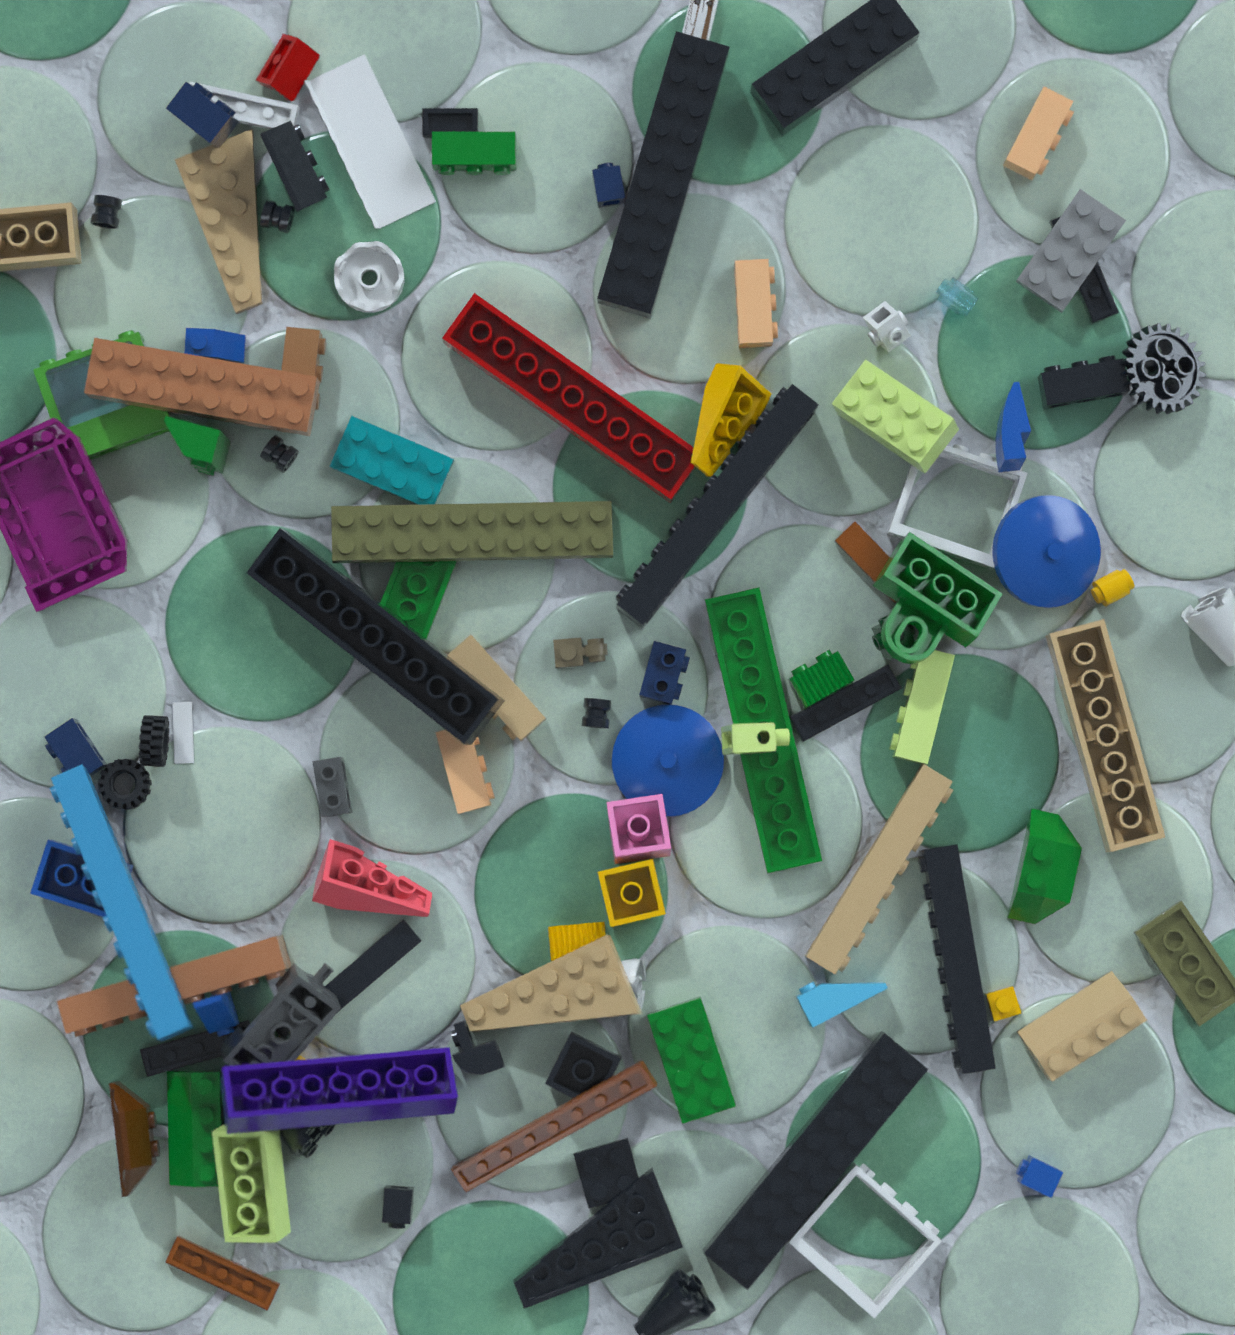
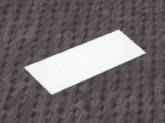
(183, 732)

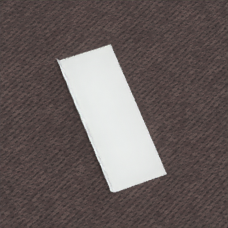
(370, 142)

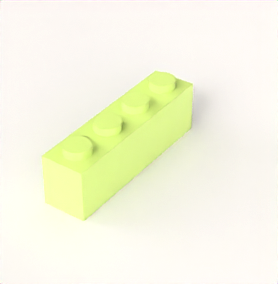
(922, 708)

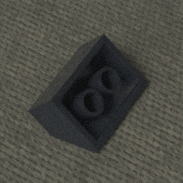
(295, 165)

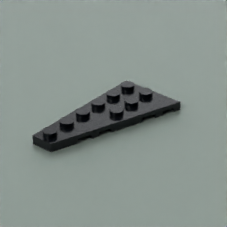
(617, 1237)

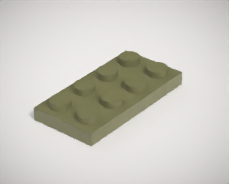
(1188, 962)

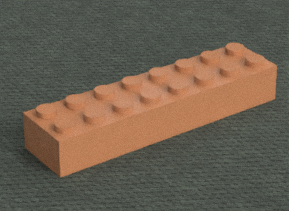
(202, 387)
(193, 979)

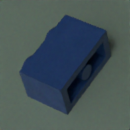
(74, 748)

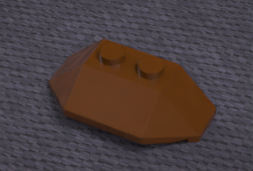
(133, 1136)

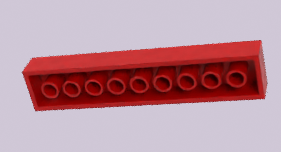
(571, 397)

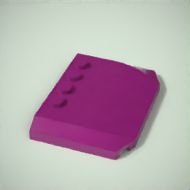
(57, 515)

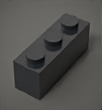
(1082, 382)

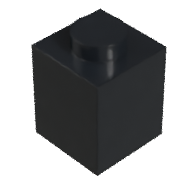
(397, 1206)

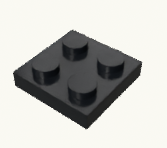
(605, 1171)

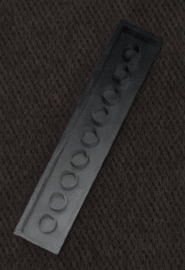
(663, 174)
(717, 506)
(375, 637)
(814, 1160)

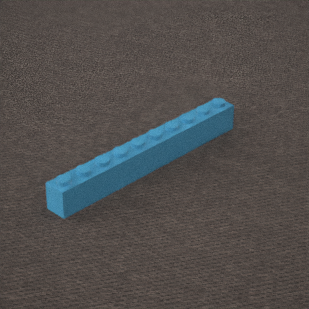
(121, 903)

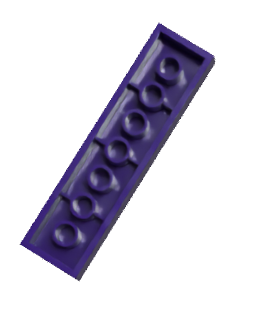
(338, 1090)

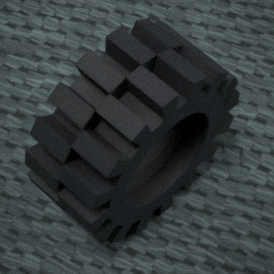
(154, 740)
(141, 789)

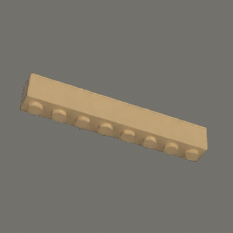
(879, 868)

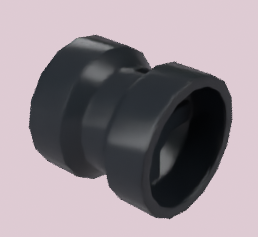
(106, 211)
(277, 216)
(279, 453)
(596, 713)

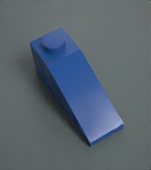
(218, 1013)

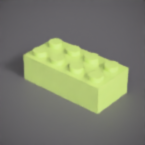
(895, 416)
(251, 1186)

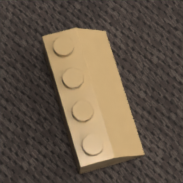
(1081, 1026)

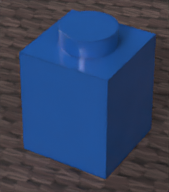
(1038, 1175)

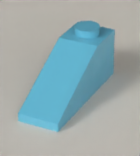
(830, 999)

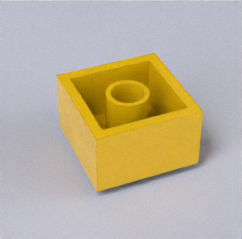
(631, 893)

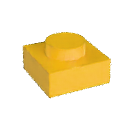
(1003, 1003)

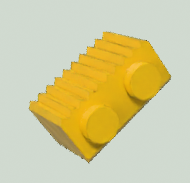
(570, 937)

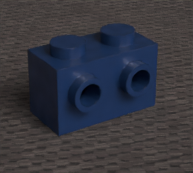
(663, 673)

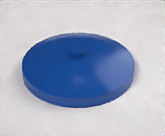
(1046, 551)
(668, 754)

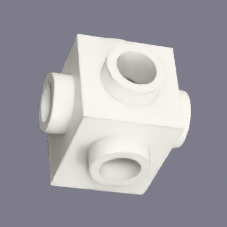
(886, 326)

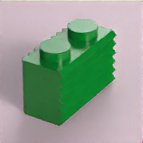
(820, 679)

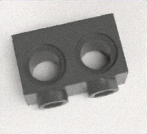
(332, 787)

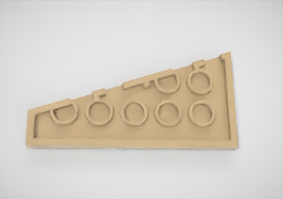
(226, 205)
(569, 989)

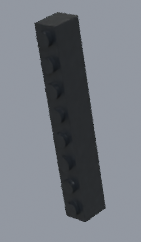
(958, 959)

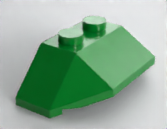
(1044, 869)

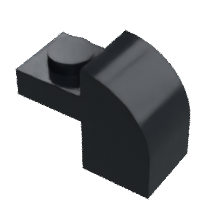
(475, 1059)

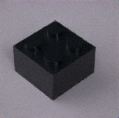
(581, 1066)

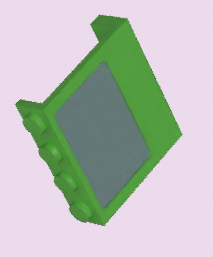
(98, 423)

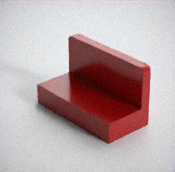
(288, 66)

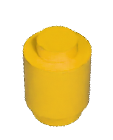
(1112, 587)

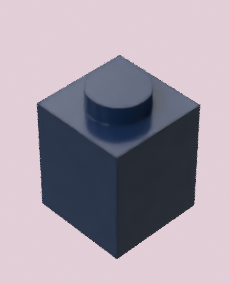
(608, 185)

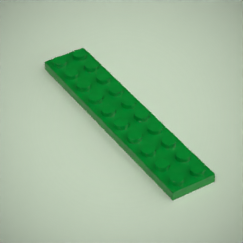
(757, 696)

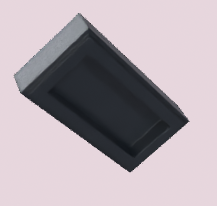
(449, 120)

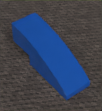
(1012, 432)

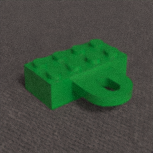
(933, 597)

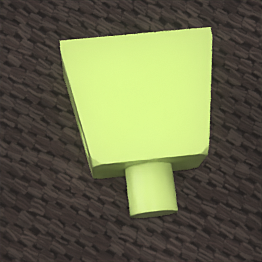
(743, 738)

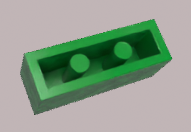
(474, 152)

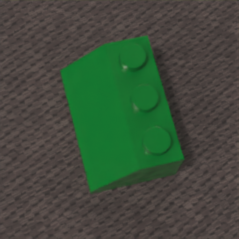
(201, 445)

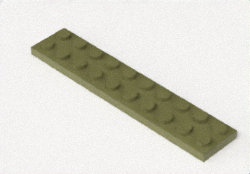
(471, 532)

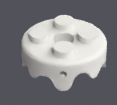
(369, 257)

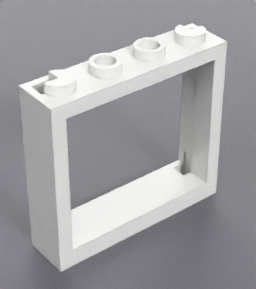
(982, 462)
(908, 1212)

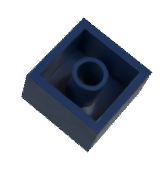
(198, 111)

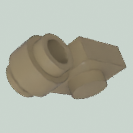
(570, 651)

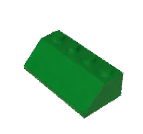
(193, 1114)

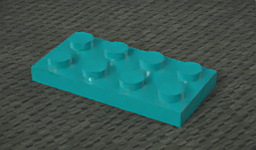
(391, 462)

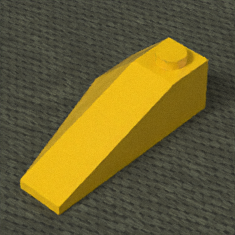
(728, 408)

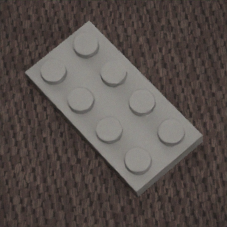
(1070, 251)

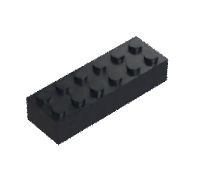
(834, 63)

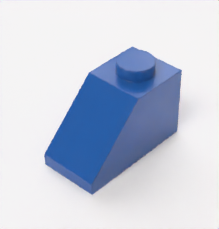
(215, 344)

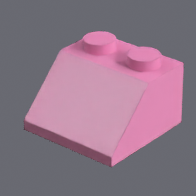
(638, 829)

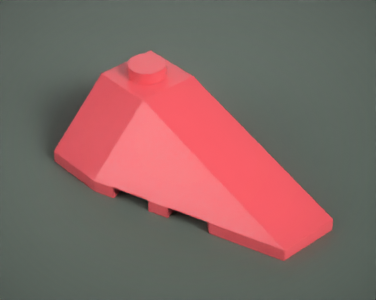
(358, 884)

